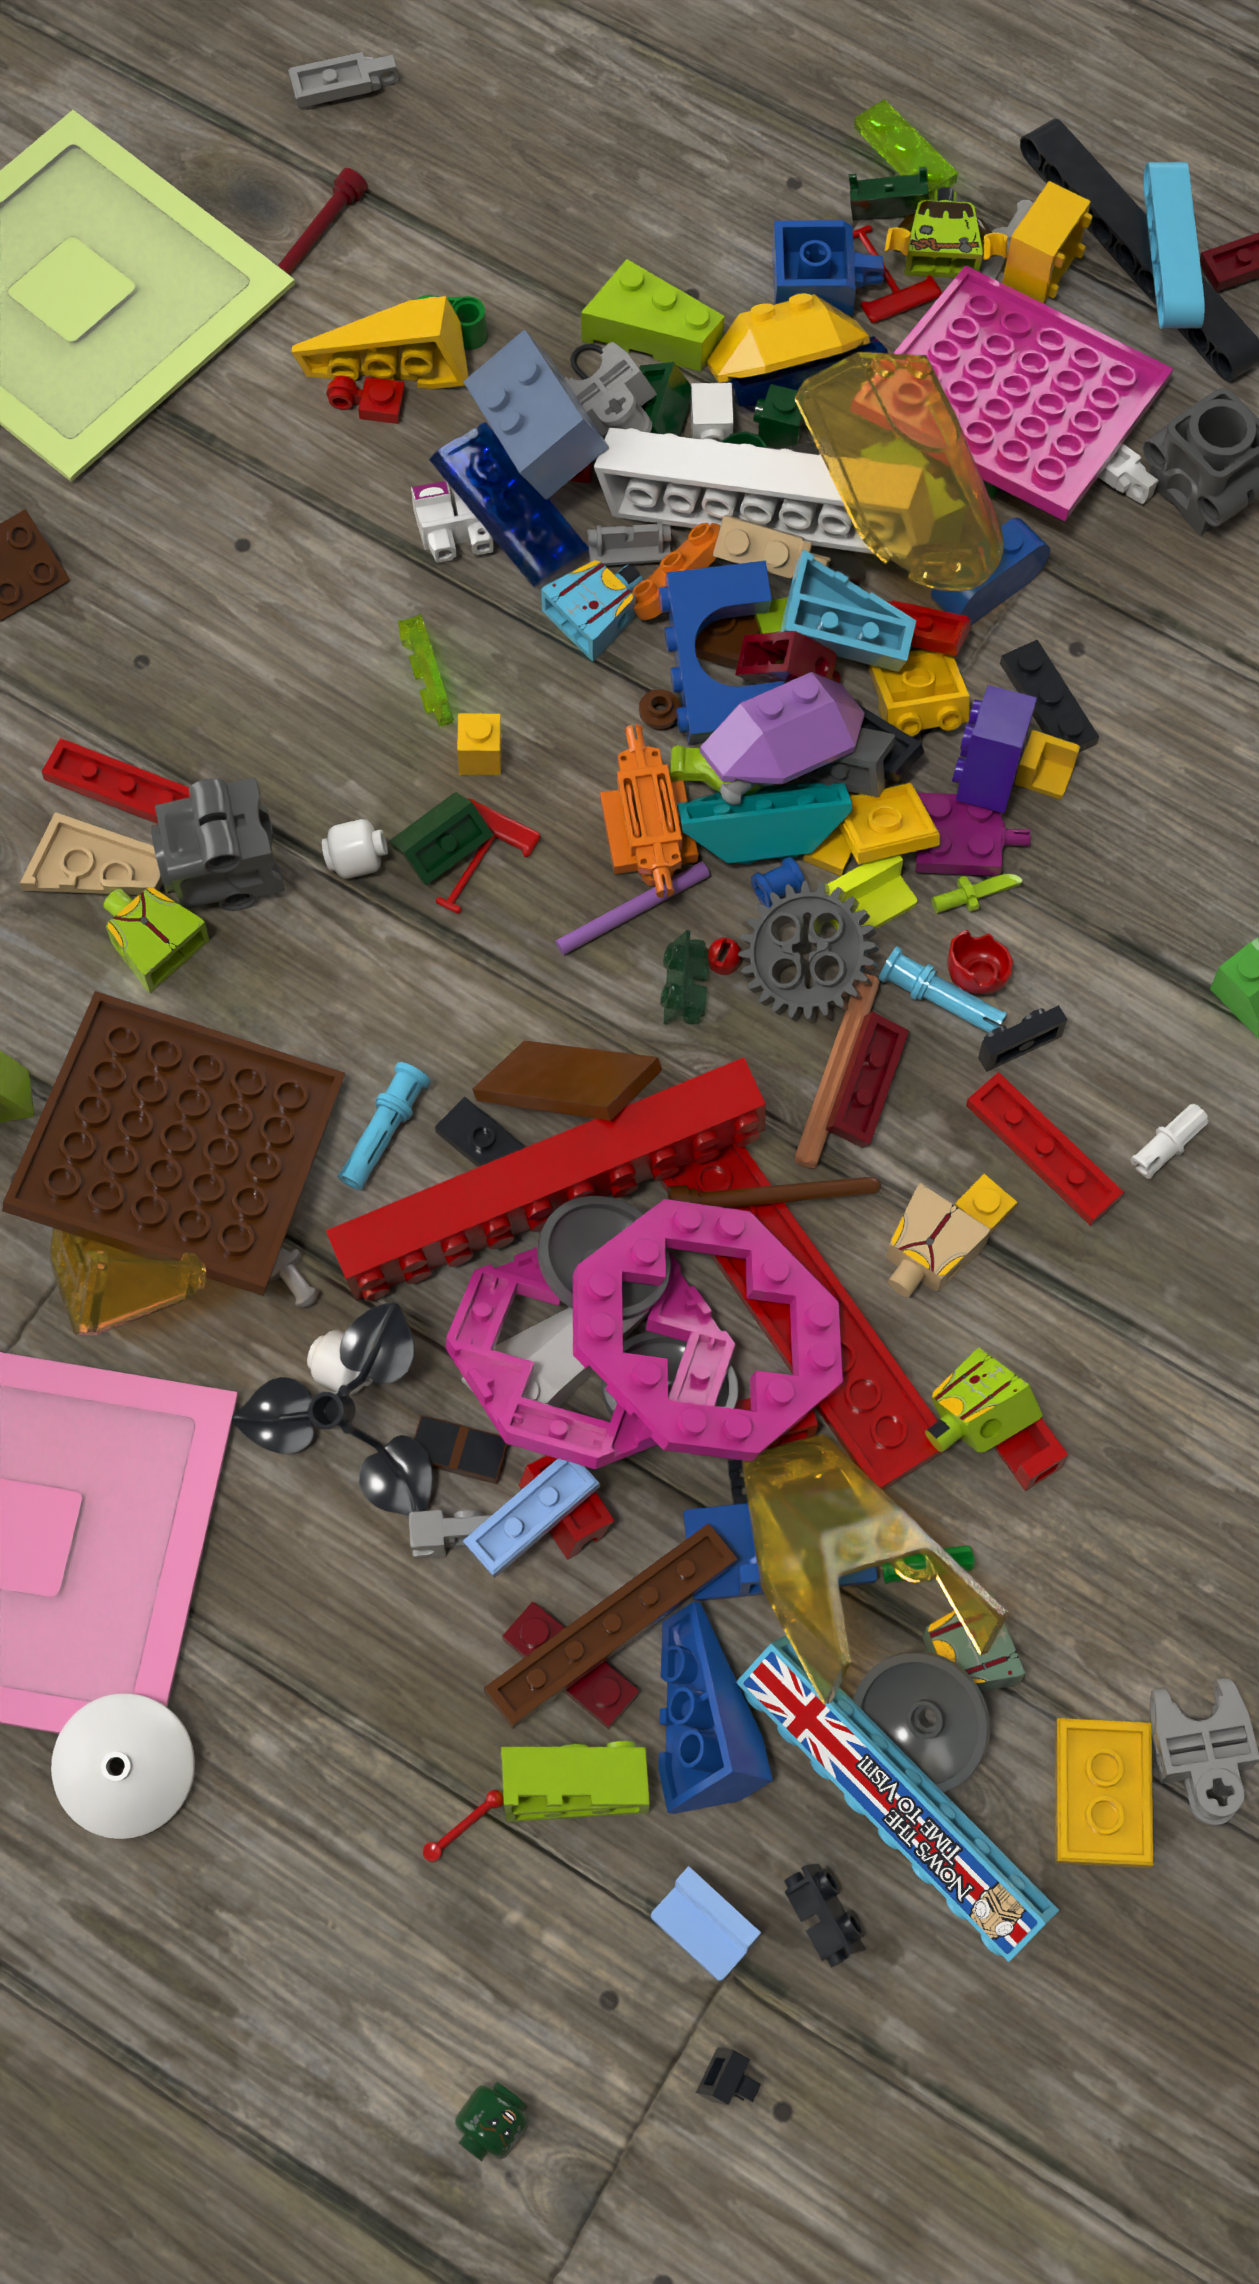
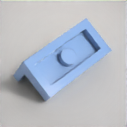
(705, 1925)

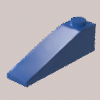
(710, 1732)

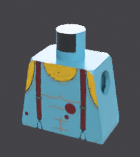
(592, 605)

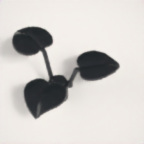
(284, 1412)

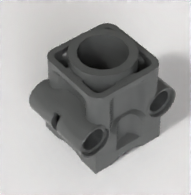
(1208, 460)
(217, 846)

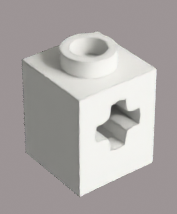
(711, 411)

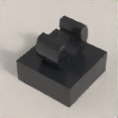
(727, 2079)

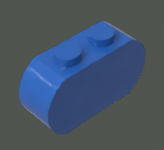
(1020, 563)

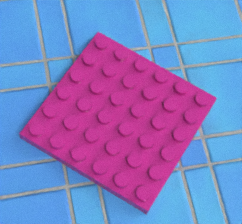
(1033, 388)

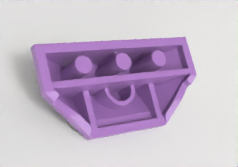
(785, 732)

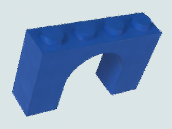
(694, 602)

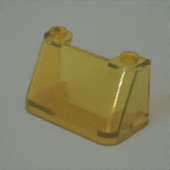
(114, 1287)

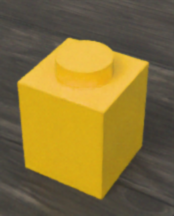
(479, 744)

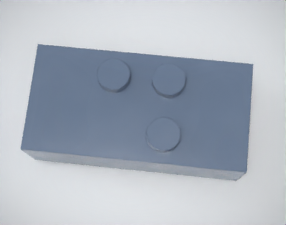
(535, 414)

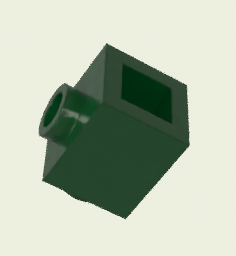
(779, 418)

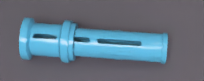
(923, 983)
(392, 1109)

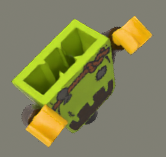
(944, 237)

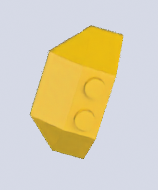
(784, 337)

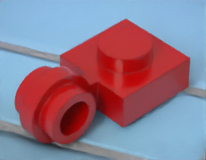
(378, 401)

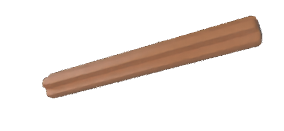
(814, 1133)

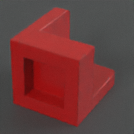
(1032, 1454)

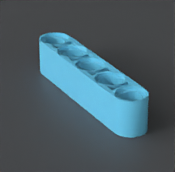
(1173, 245)

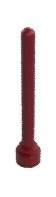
(348, 187)

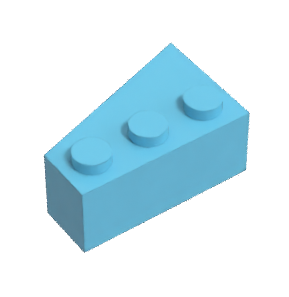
(846, 617)

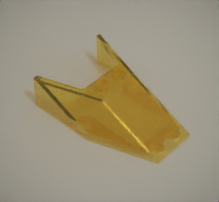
(827, 1519)

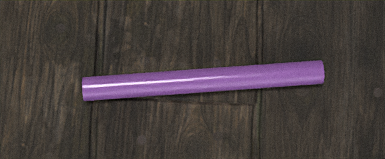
(629, 910)

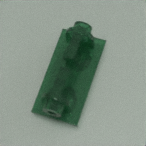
(680, 997)

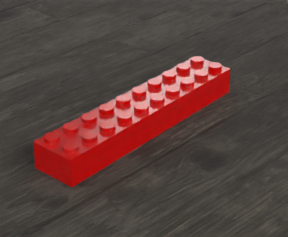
(530, 1184)

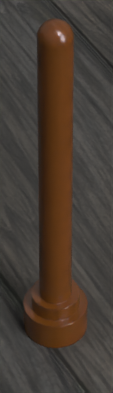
(777, 1193)

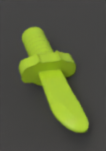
(969, 893)

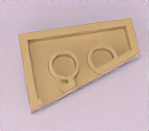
(90, 860)

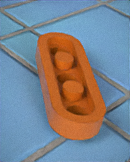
(692, 554)

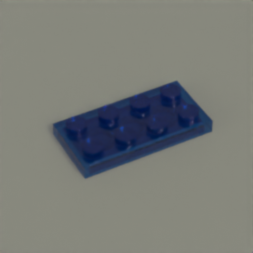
(508, 505)

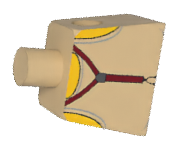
(932, 1243)

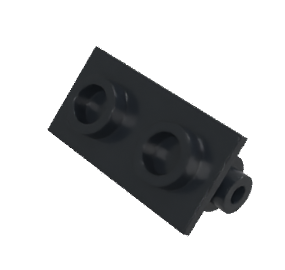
(818, 1896)

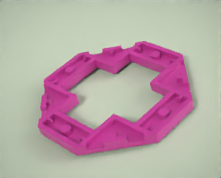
(503, 1379)
(642, 1381)

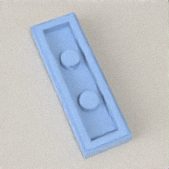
(530, 1515)

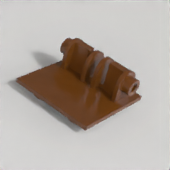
(26, 565)

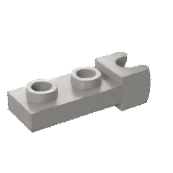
(433, 1533)

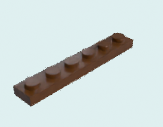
(610, 1626)

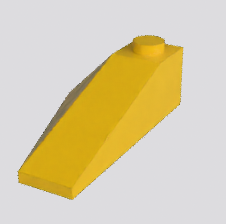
(405, 342)

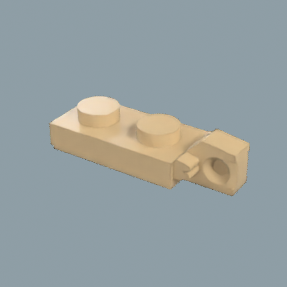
(751, 542)

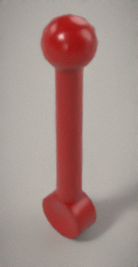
(433, 1851)

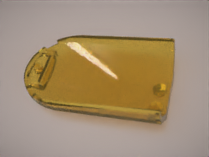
(904, 468)

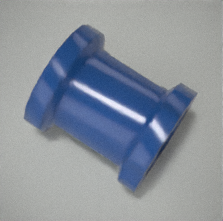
(776, 881)

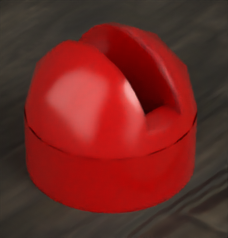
(732, 960)

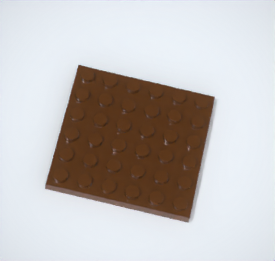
(175, 1142)

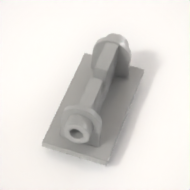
(629, 544)

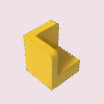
(1047, 764)

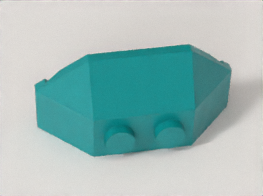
(767, 824)

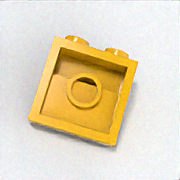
(923, 693)

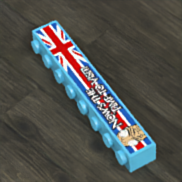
(900, 1802)

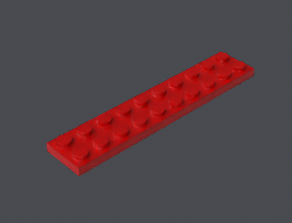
(876, 1406)

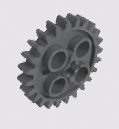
(847, 947)

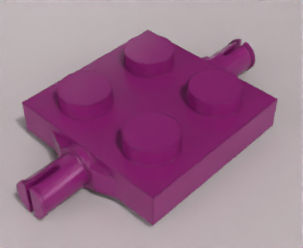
(969, 838)

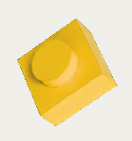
(987, 1203)

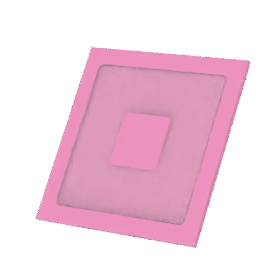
(99, 1531)

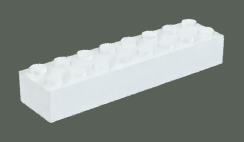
(704, 479)

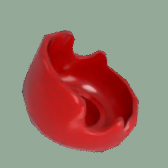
(978, 963)

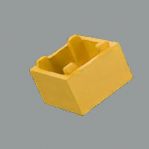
(1047, 242)

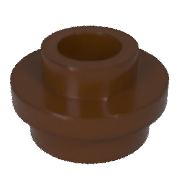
(658, 719)

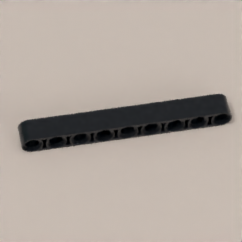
(1123, 232)

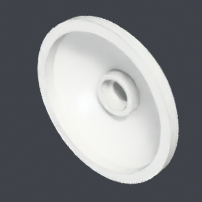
(155, 1774)

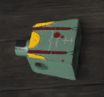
(989, 1671)

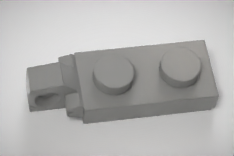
(341, 78)

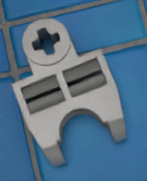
(615, 393)
(1205, 1751)

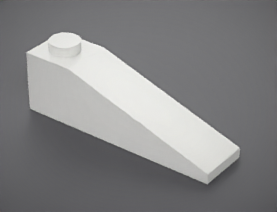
(550, 1347)

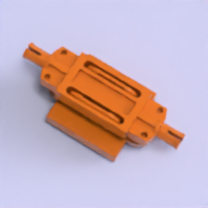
(644, 818)

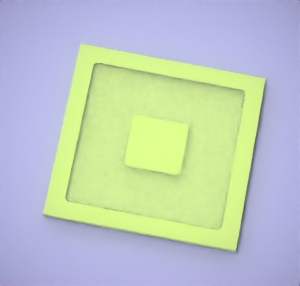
(109, 292)

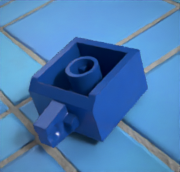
(821, 261)

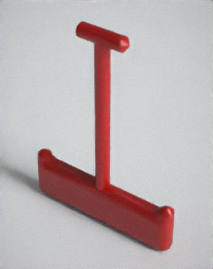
(899, 300)
(502, 829)

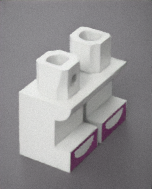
(442, 529)

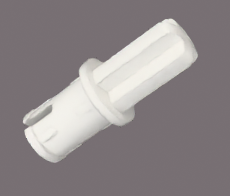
(1169, 1140)

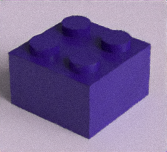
(993, 748)

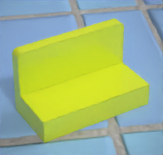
(878, 890)

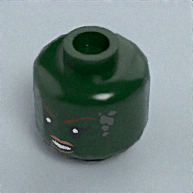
(491, 2122)

